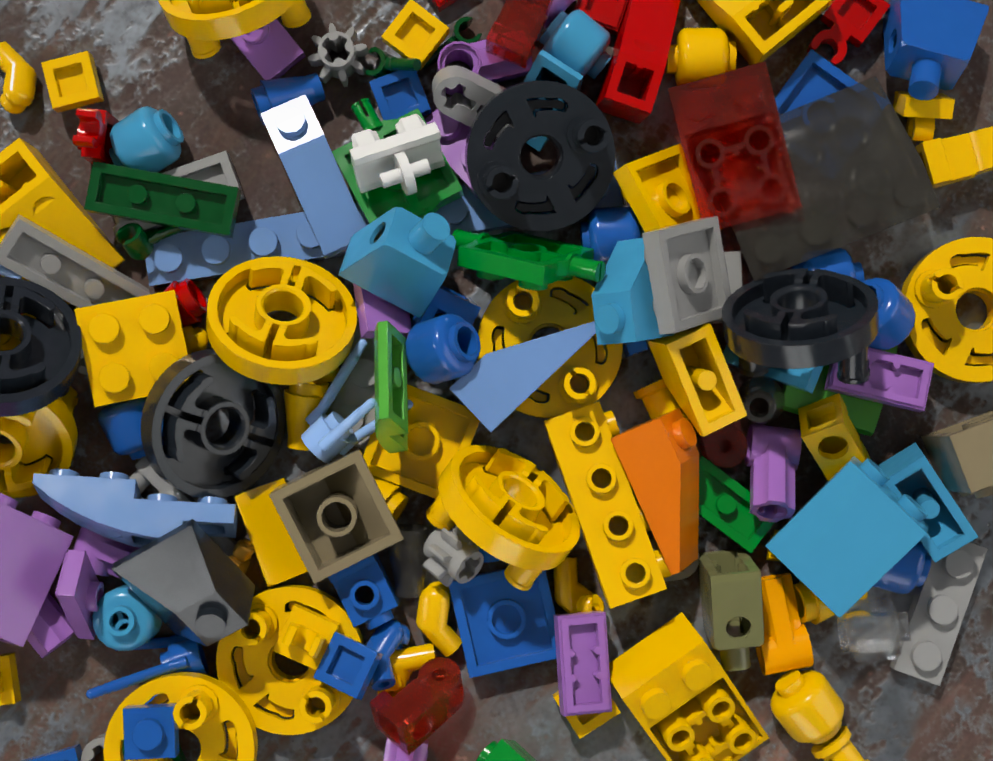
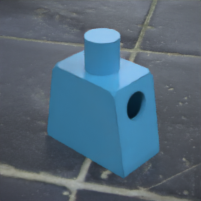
(401, 258)

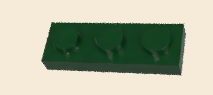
(162, 199)

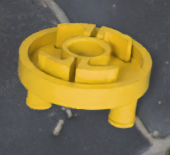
(213, 20)
(934, 290)
(527, 311)
(275, 349)
(32, 437)
(506, 511)
(263, 683)
(200, 708)

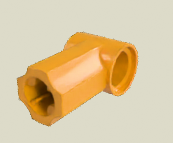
(785, 637)

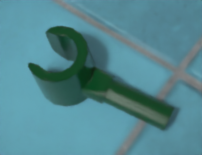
(461, 24)
(391, 64)
(140, 243)

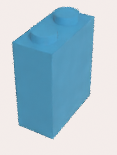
(849, 535)

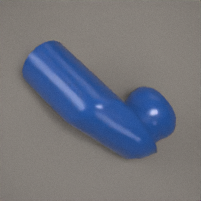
(386, 640)

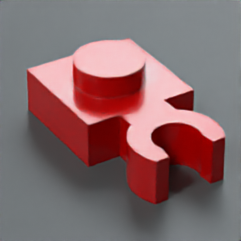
(848, 22)
(94, 134)

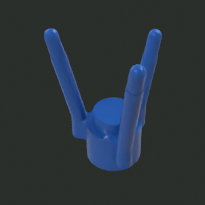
(182, 656)

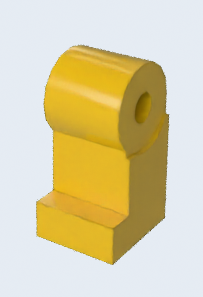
(957, 157)
(830, 434)

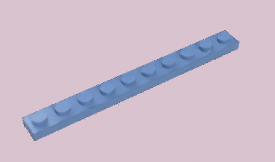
(290, 235)

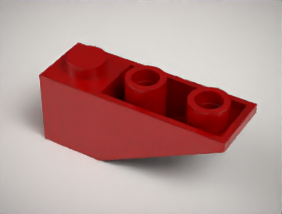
(638, 59)

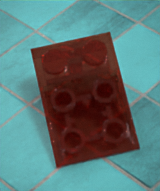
(735, 146)

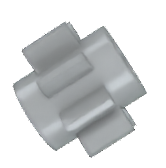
(337, 42)
(452, 556)

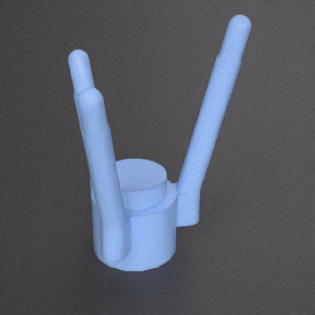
(333, 433)

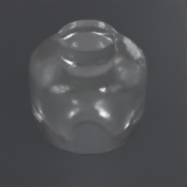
(873, 630)

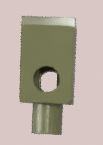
(731, 605)

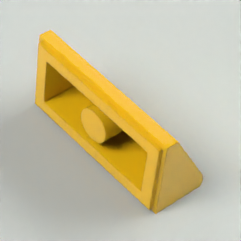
(268, 535)

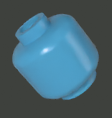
(578, 42)
(146, 140)
(111, 622)

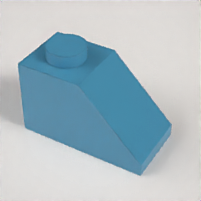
(625, 298)
(913, 475)

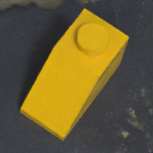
(698, 378)

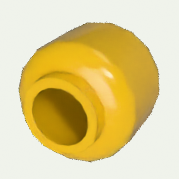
(700, 54)
(807, 706)

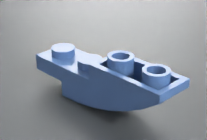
(115, 510)

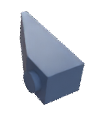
(314, 174)
(512, 374)

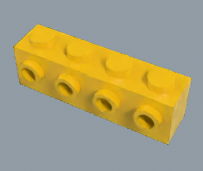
(605, 505)

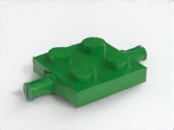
(433, 189)
(526, 258)

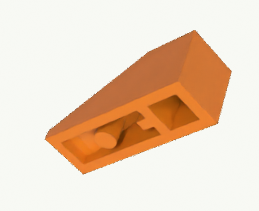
(664, 475)

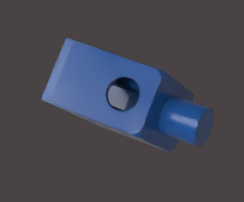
(931, 42)

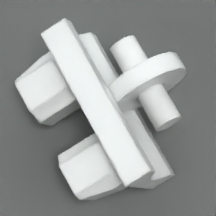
(396, 158)

